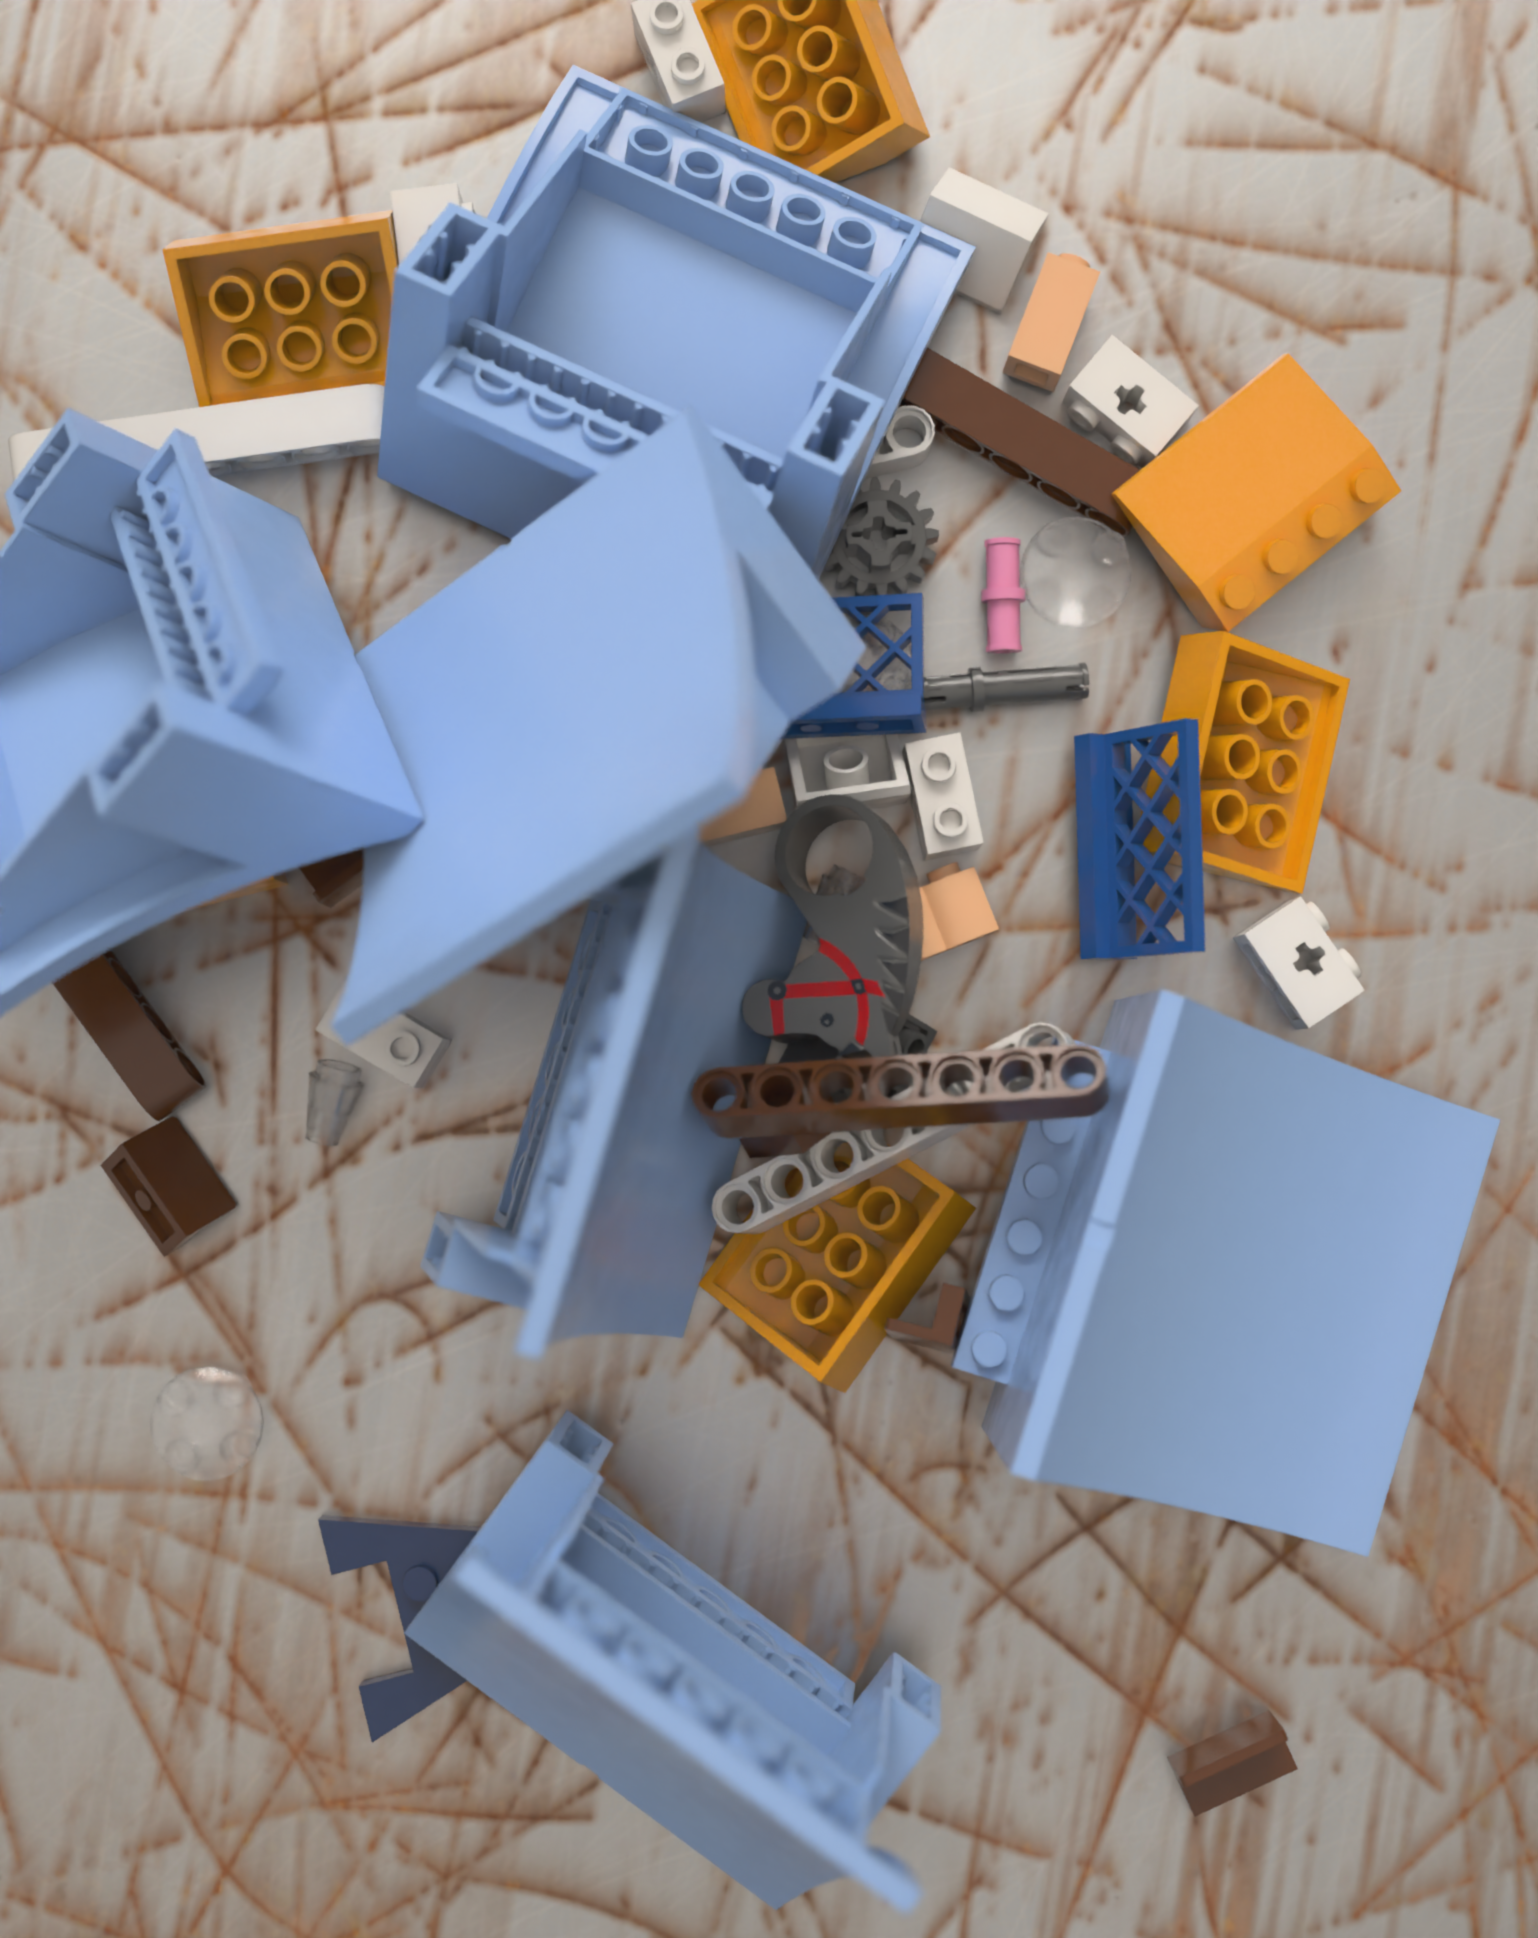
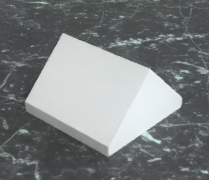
(993, 223)
(852, 766)

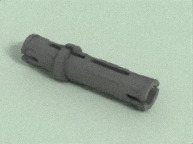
(981, 688)

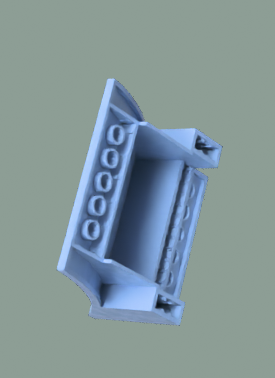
(648, 276)
(166, 701)
(582, 707)
(612, 1158)
(1223, 1276)
(677, 1684)

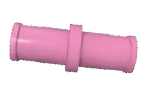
(1003, 595)

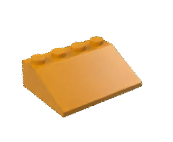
(813, 82)
(285, 306)
(1255, 494)
(1262, 755)
(841, 1267)

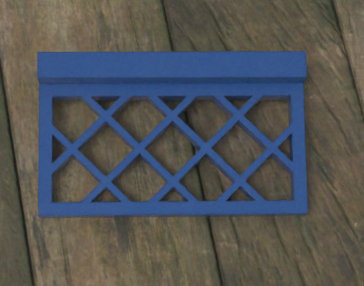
(879, 710)
(1110, 843)

